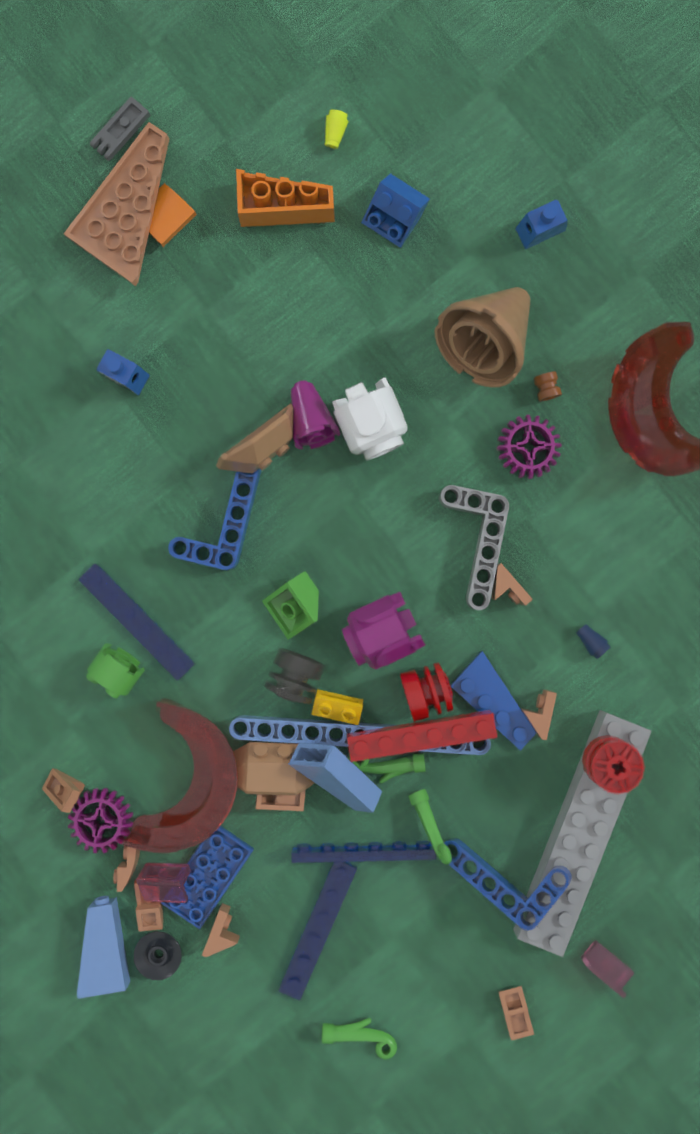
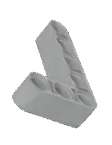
(484, 538)

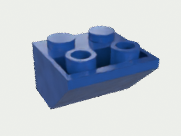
(395, 210)

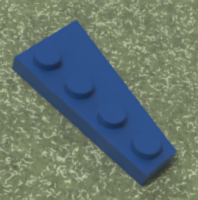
(485, 691)

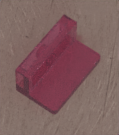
(163, 882)
(607, 967)

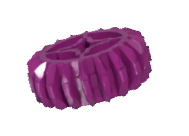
(529, 436)
(81, 819)

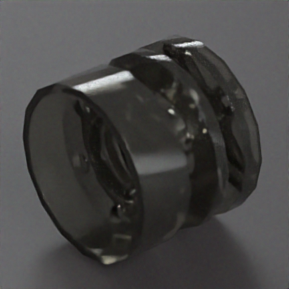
(294, 676)

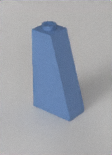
(336, 775)
(103, 952)

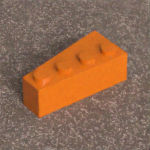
(281, 201)

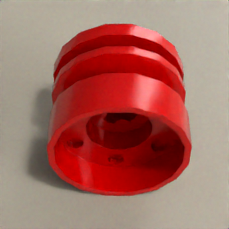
(426, 691)
(600, 756)

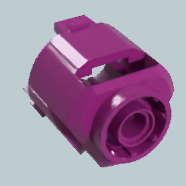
(379, 632)

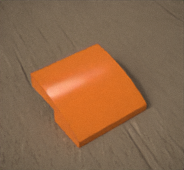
(169, 215)

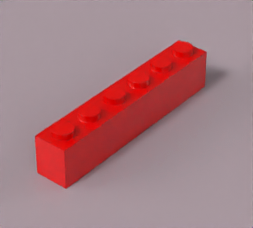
(421, 735)

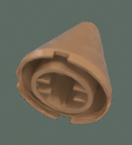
(486, 336)

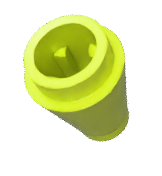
(335, 127)

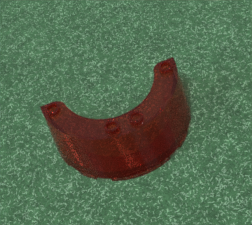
(642, 405)
(209, 794)

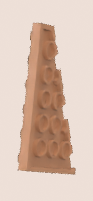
(120, 212)

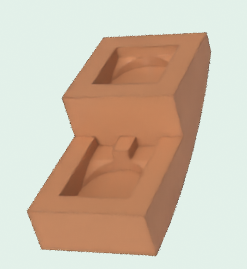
(148, 914)
(516, 1013)

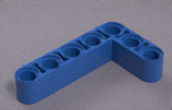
(229, 524)
(504, 887)

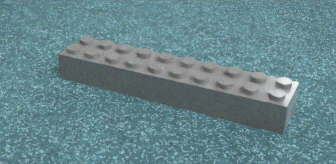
(578, 842)

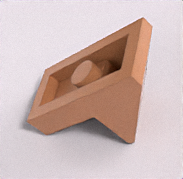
(505, 581)
(541, 720)
(63, 790)
(281, 802)
(219, 937)

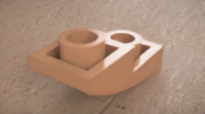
(126, 868)

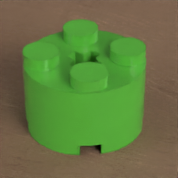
(114, 670)

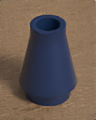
(593, 642)

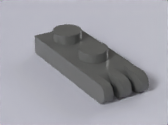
(120, 128)

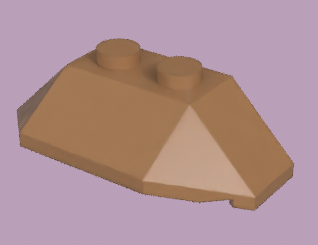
(261, 445)
(266, 769)

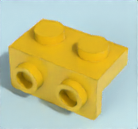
(337, 707)

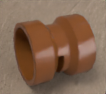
(547, 383)

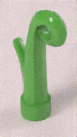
(392, 767)
(420, 802)
(356, 1032)

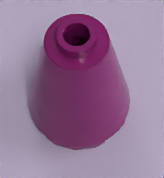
(311, 418)

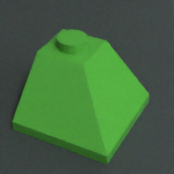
(294, 605)

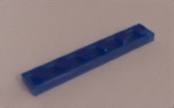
(137, 621)
(353, 852)
(317, 929)

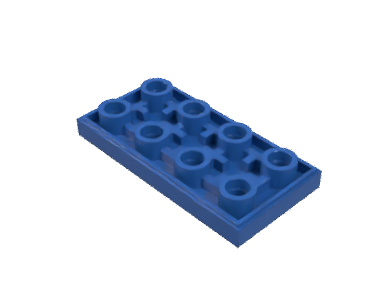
(212, 872)

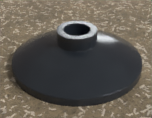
(155, 966)

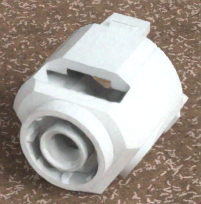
(371, 420)

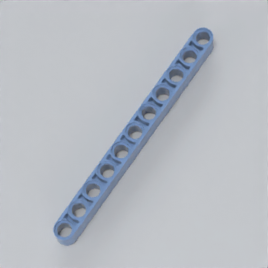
(324, 737)

